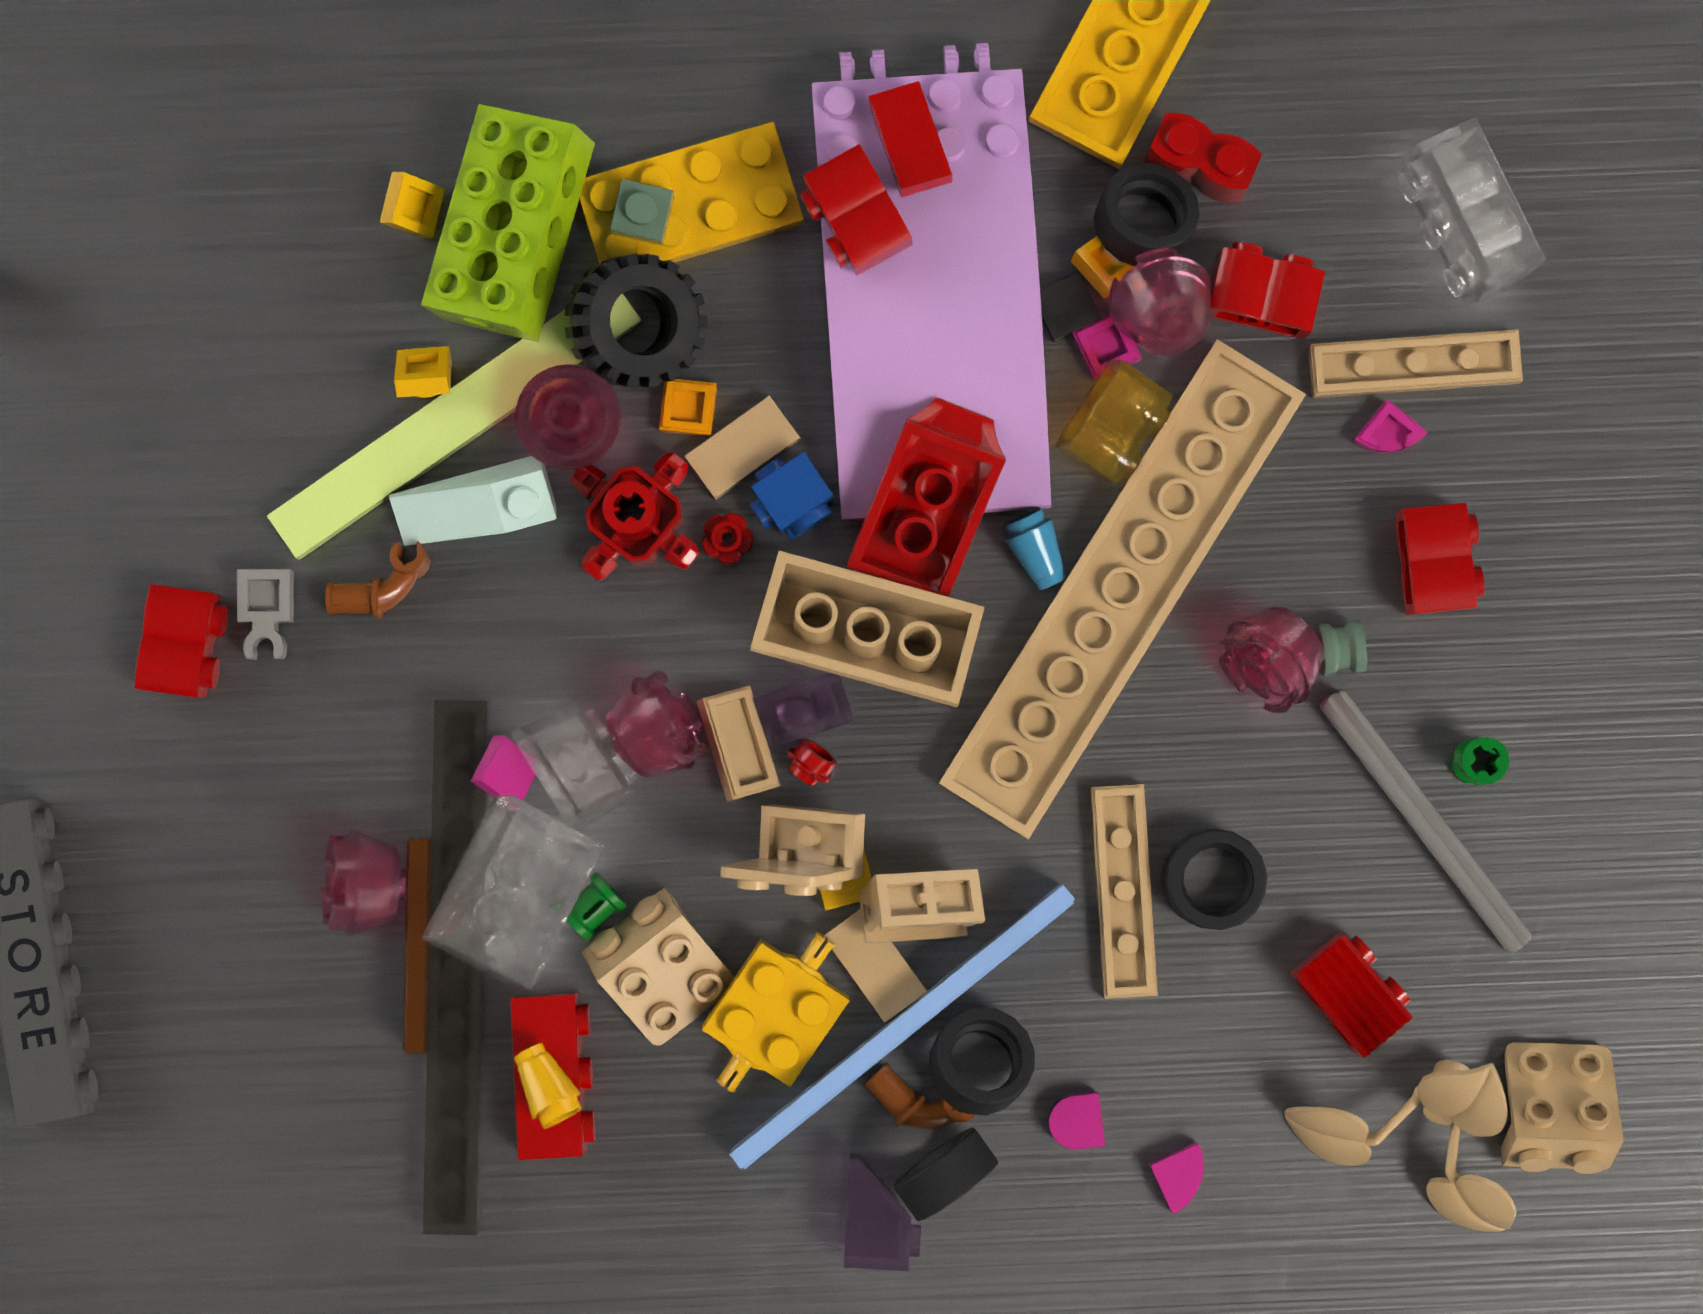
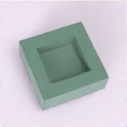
(642, 212)

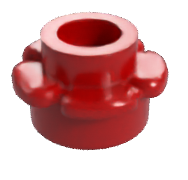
(727, 552)
(811, 762)

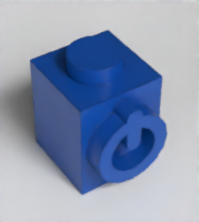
(791, 496)

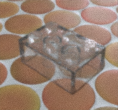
(1469, 212)
(513, 892)

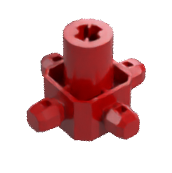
(635, 539)

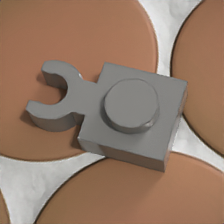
(265, 600)

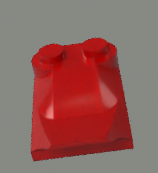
(930, 498)

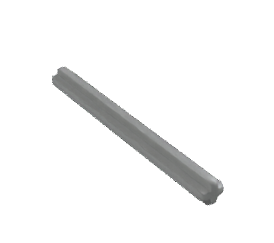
(1425, 821)

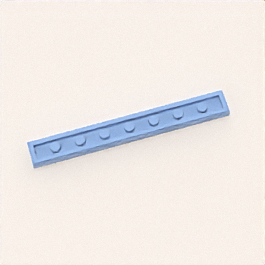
(901, 1026)

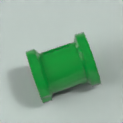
(1495, 765)
(609, 902)

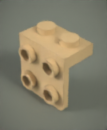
(803, 851)
(658, 968)
(1561, 1107)

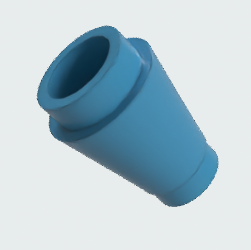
(1036, 548)

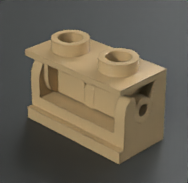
(921, 905)

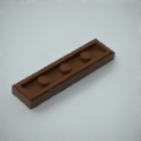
(416, 950)

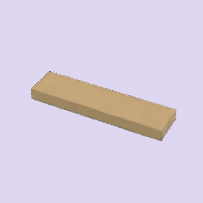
(1415, 363)
(1123, 891)

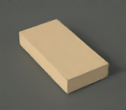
(742, 447)
(738, 743)
(875, 968)

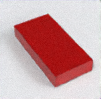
(910, 139)

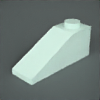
(476, 503)

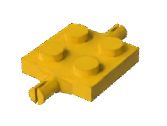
(775, 1012)

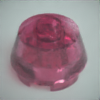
(1162, 302)
(567, 416)
(1273, 656)
(655, 728)
(361, 883)

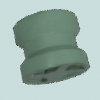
(1343, 647)

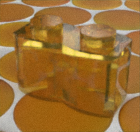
(1115, 421)

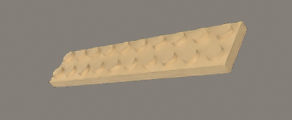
(1122, 589)

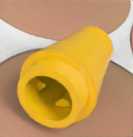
(546, 1087)

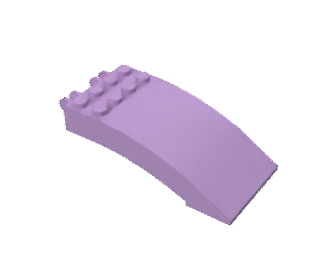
(959, 304)

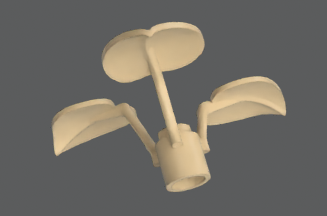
(1449, 1095)

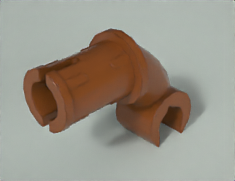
(381, 594)
(907, 1106)

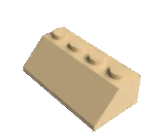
(867, 629)

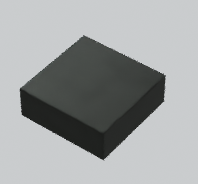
(1067, 307)

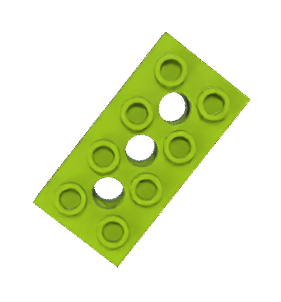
(516, 173)

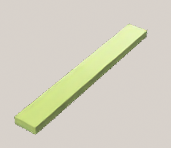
(429, 436)

